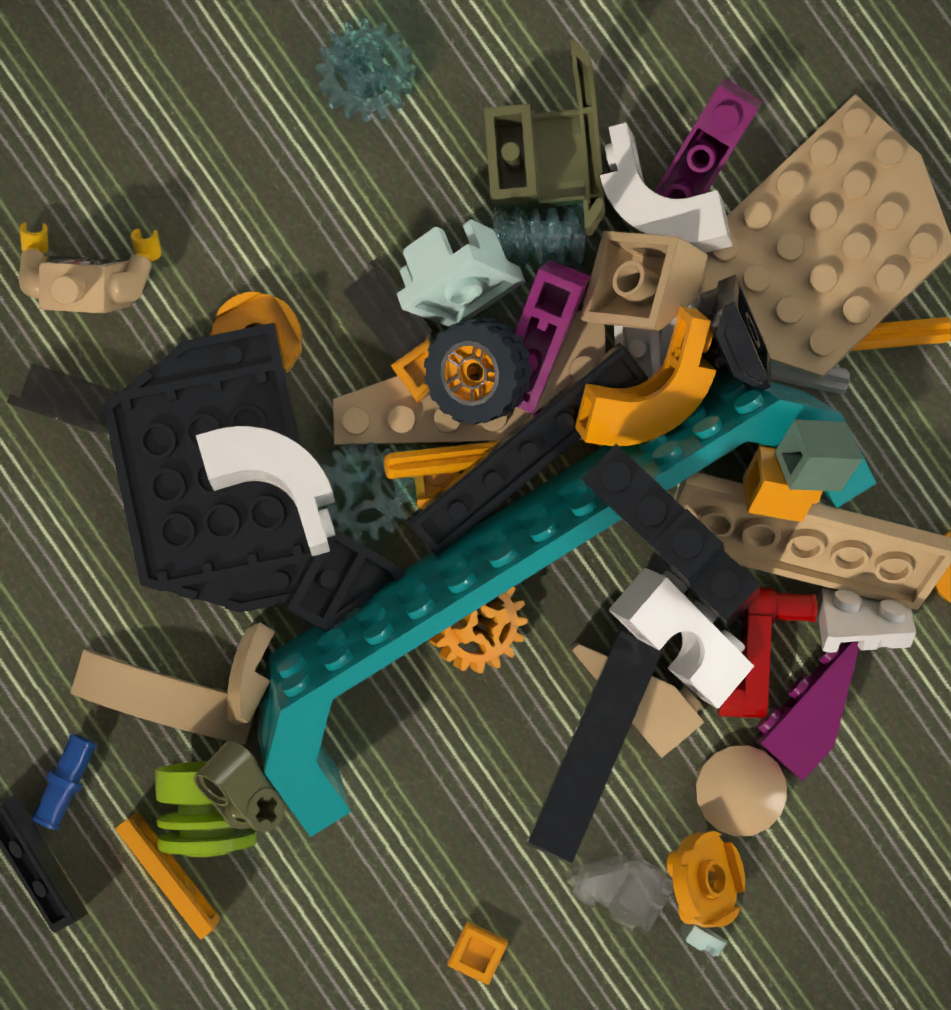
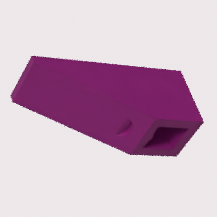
(709, 142)
(810, 720)

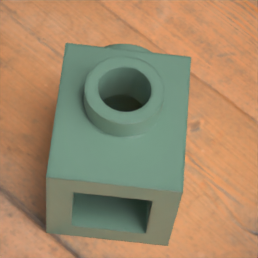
(818, 455)

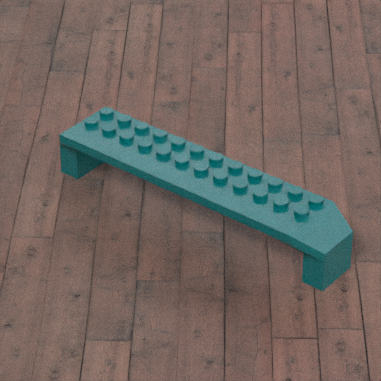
(481, 567)

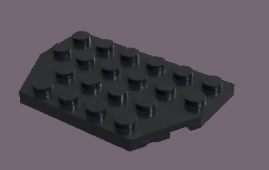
(208, 545)

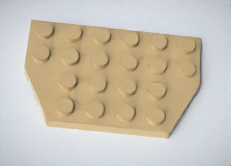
(833, 240)

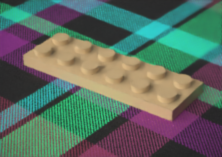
(826, 548)

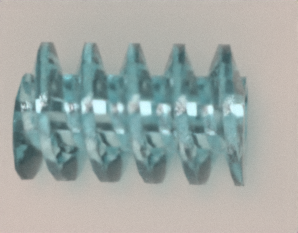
(541, 236)

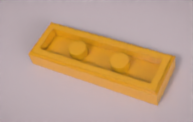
(169, 875)

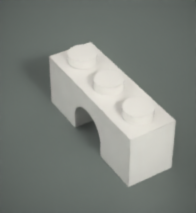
(709, 659)

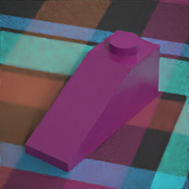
(547, 322)

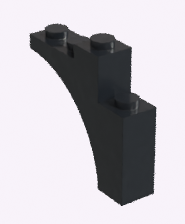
(674, 536)

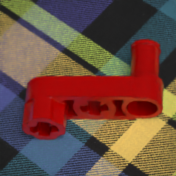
(752, 694)

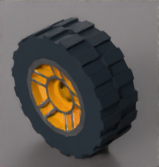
(453, 370)

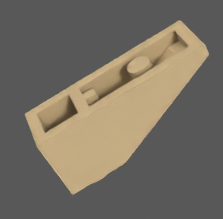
(664, 712)

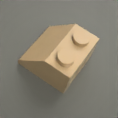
(642, 280)

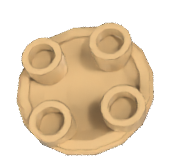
(741, 790)

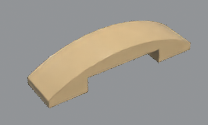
(156, 697)

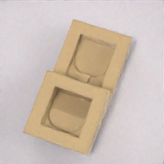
(246, 685)

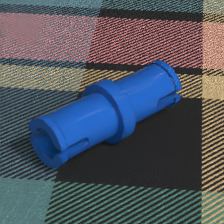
(64, 781)

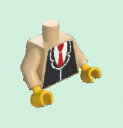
(84, 283)

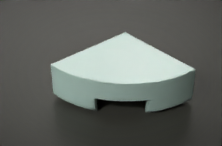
(703, 939)

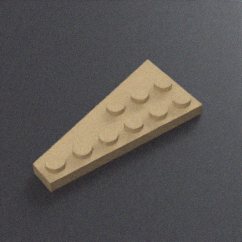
(390, 414)

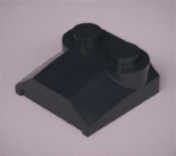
(737, 334)

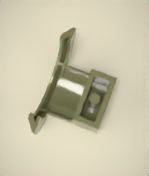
(548, 155)

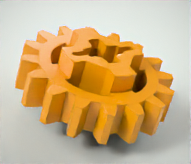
(493, 636)

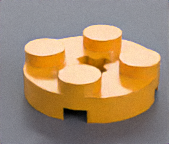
(259, 309)
(702, 900)

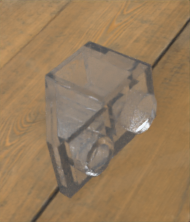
(626, 886)

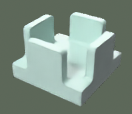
(459, 284)

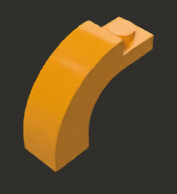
(661, 402)

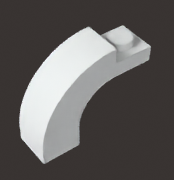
(695, 219)
(263, 455)

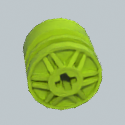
(198, 822)

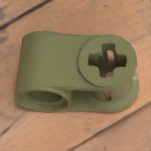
(240, 789)

